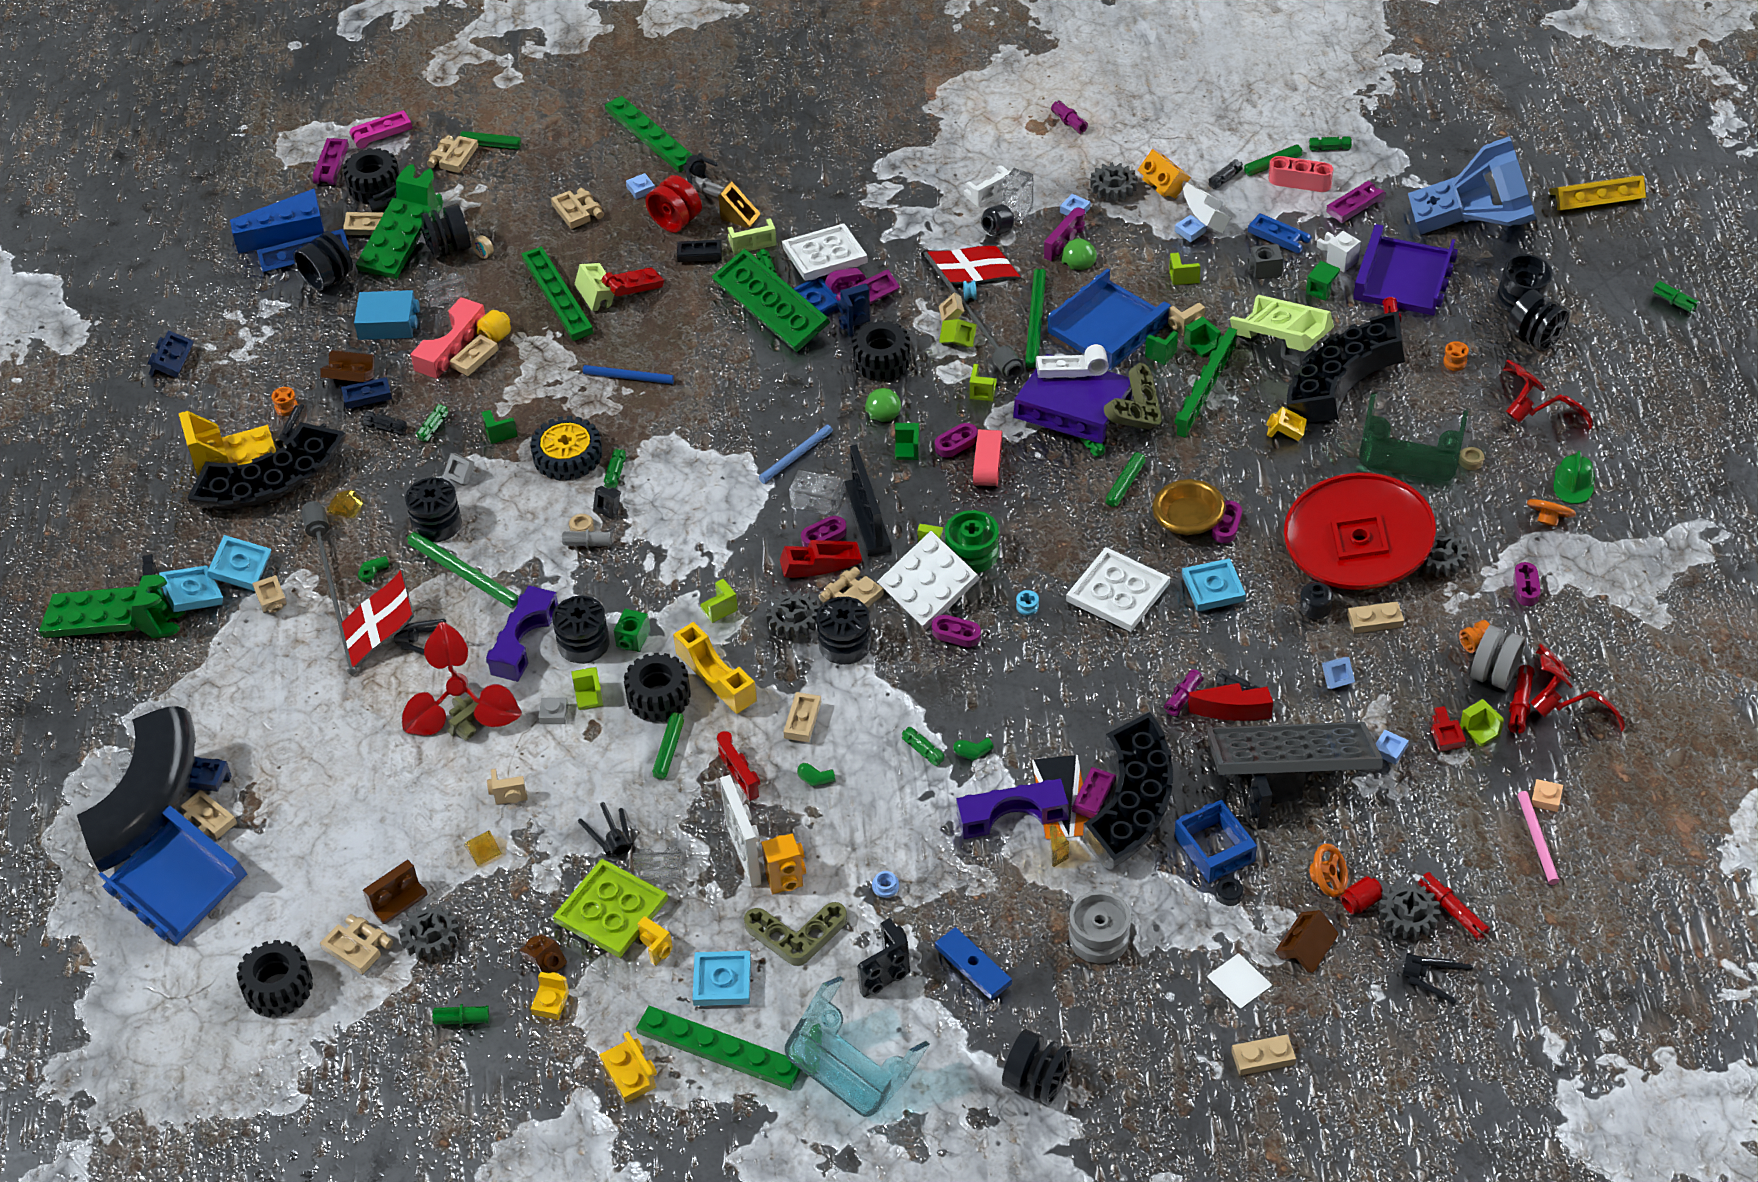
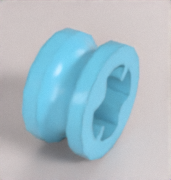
(969, 290)
(1027, 609)

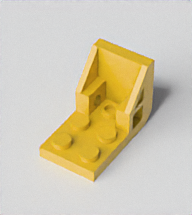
(228, 449)

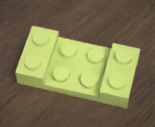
(1294, 322)

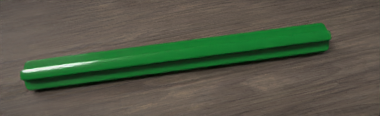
(1035, 318)
(463, 569)

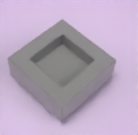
(459, 468)
(553, 710)

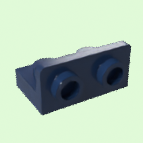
(854, 307)
(170, 355)
(209, 774)

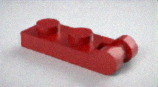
(633, 281)
(738, 766)

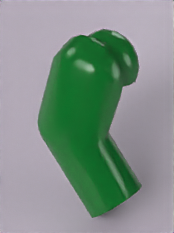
(370, 568)
(972, 750)
(813, 776)

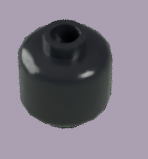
(997, 219)
(1316, 600)

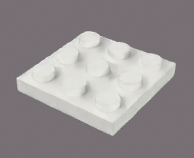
(824, 252)
(928, 580)
(1118, 589)
(741, 832)

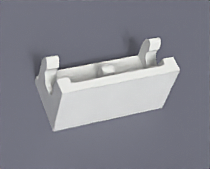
(987, 190)

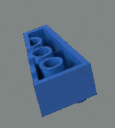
(278, 223)

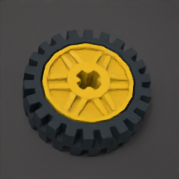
(566, 448)

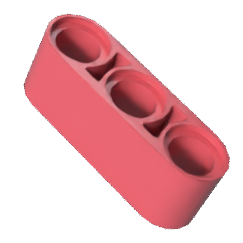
(1300, 174)
(987, 458)

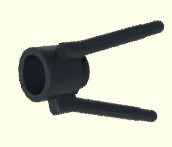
(696, 165)
(379, 202)
(288, 429)
(411, 633)
(617, 841)
(1418, 966)

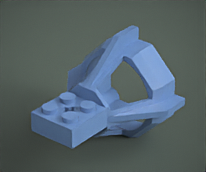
(1470, 196)

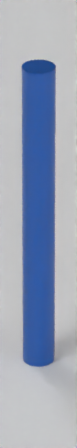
(628, 374)

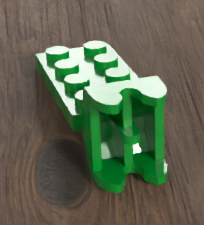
(400, 224)
(112, 611)

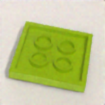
(609, 907)

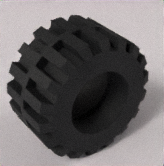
(370, 173)
(881, 350)
(652, 672)
(270, 961)

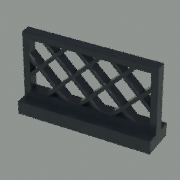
(866, 507)

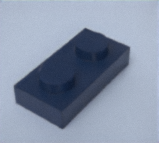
(366, 393)

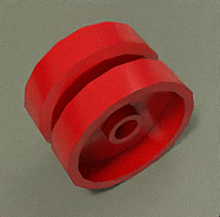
(673, 203)

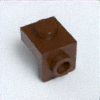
(543, 953)

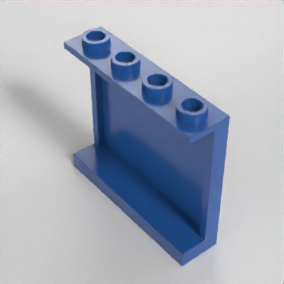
(1107, 317)
(175, 878)

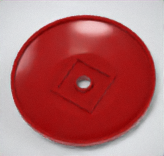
(1384, 510)

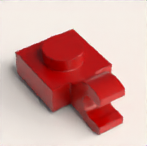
(1446, 733)

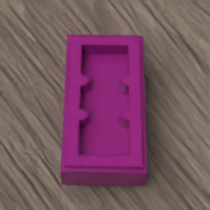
(1094, 792)

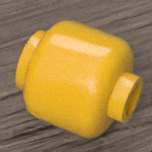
(494, 325)

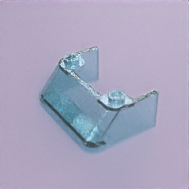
(839, 1065)

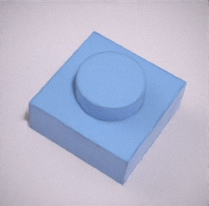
(639, 186)
(1073, 202)
(1190, 228)
(1338, 672)
(1391, 746)

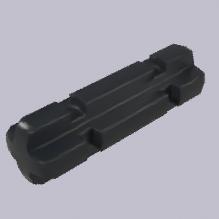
(1225, 174)
(385, 422)
(1224, 678)

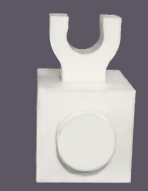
(1342, 250)

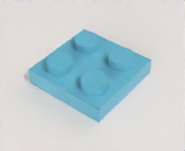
(239, 562)
(1213, 584)
(191, 589)
(721, 978)

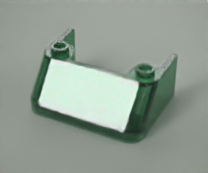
(1408, 457)

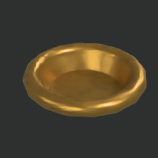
(1188, 507)

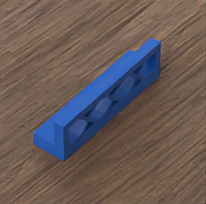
(282, 254)

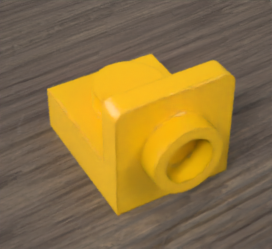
(1287, 423)
(656, 939)
(550, 995)

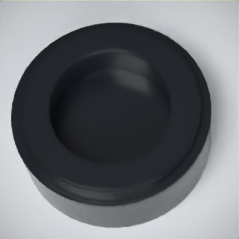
(1229, 891)

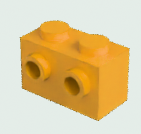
(1163, 173)
(783, 863)

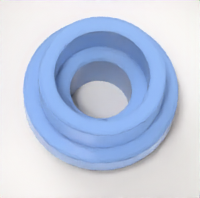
(885, 878)

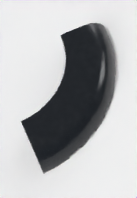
(1341, 364)
(269, 475)
(152, 782)
(1141, 795)

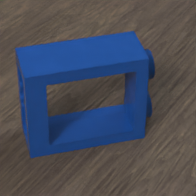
(1226, 861)

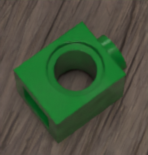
(631, 630)

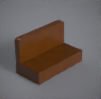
(1308, 939)

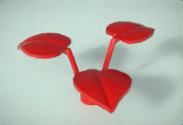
(1523, 405)
(1549, 697)
(425, 716)

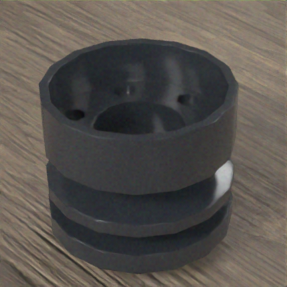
(445, 230)
(323, 261)
(1521, 275)
(1538, 319)
(433, 509)
(581, 629)
(844, 630)
(1030, 1064)

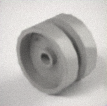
(1497, 657)
(1099, 927)

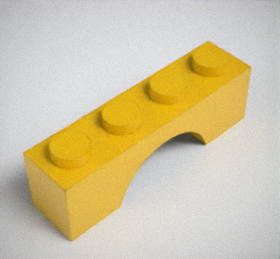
(698, 653)

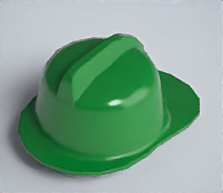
(1574, 479)

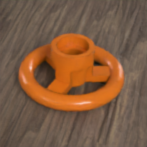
(1550, 511)
(1326, 871)

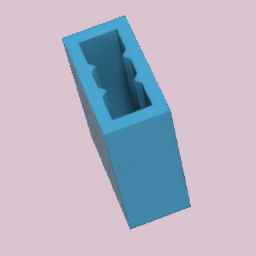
(386, 315)

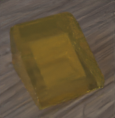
(345, 504)
(1058, 846)
(482, 848)

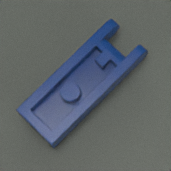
(1278, 233)

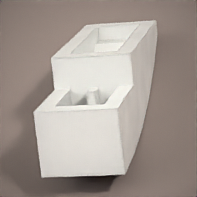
(1205, 207)

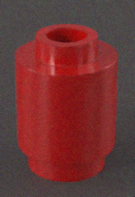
(1361, 895)

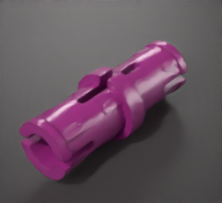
(1069, 116)
(1181, 692)

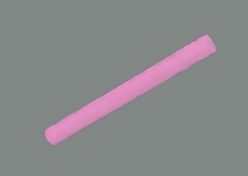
(1538, 838)

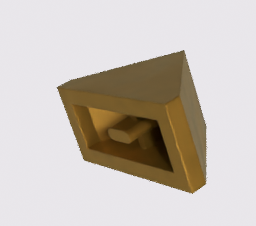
(736, 207)

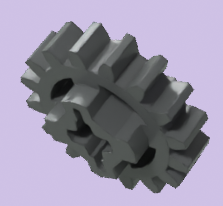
(1115, 180)
(1441, 556)
(792, 614)
(1423, 910)
(429, 932)

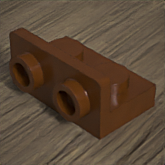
(349, 366)
(394, 892)

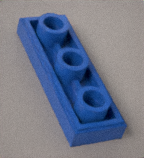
(973, 963)

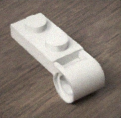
(1092, 363)

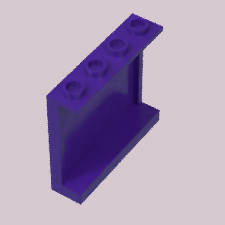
(1404, 271)
(1071, 403)

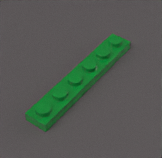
(648, 132)
(557, 293)
(1208, 379)
(718, 1047)

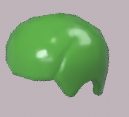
(1079, 254)
(883, 405)

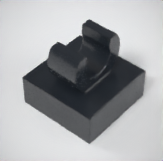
(607, 501)

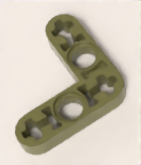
(1141, 382)
(798, 940)

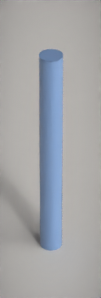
(795, 454)

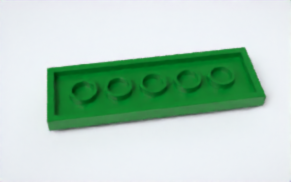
(770, 300)

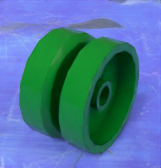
(974, 539)

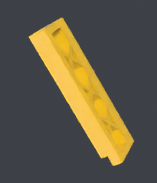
(1599, 192)

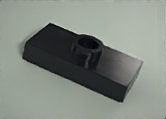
(699, 250)

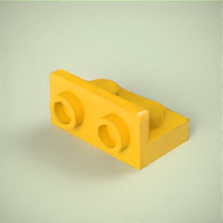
(629, 1069)

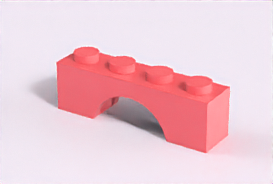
(434, 356)

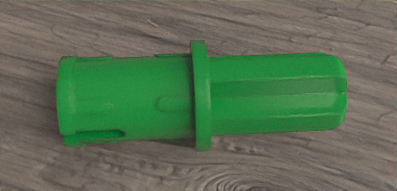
(1675, 297)
(461, 1015)

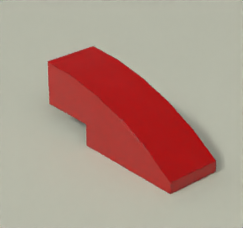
(819, 558)
(1231, 703)

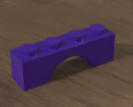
(533, 610)
(1042, 800)

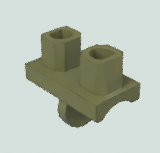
(462, 717)

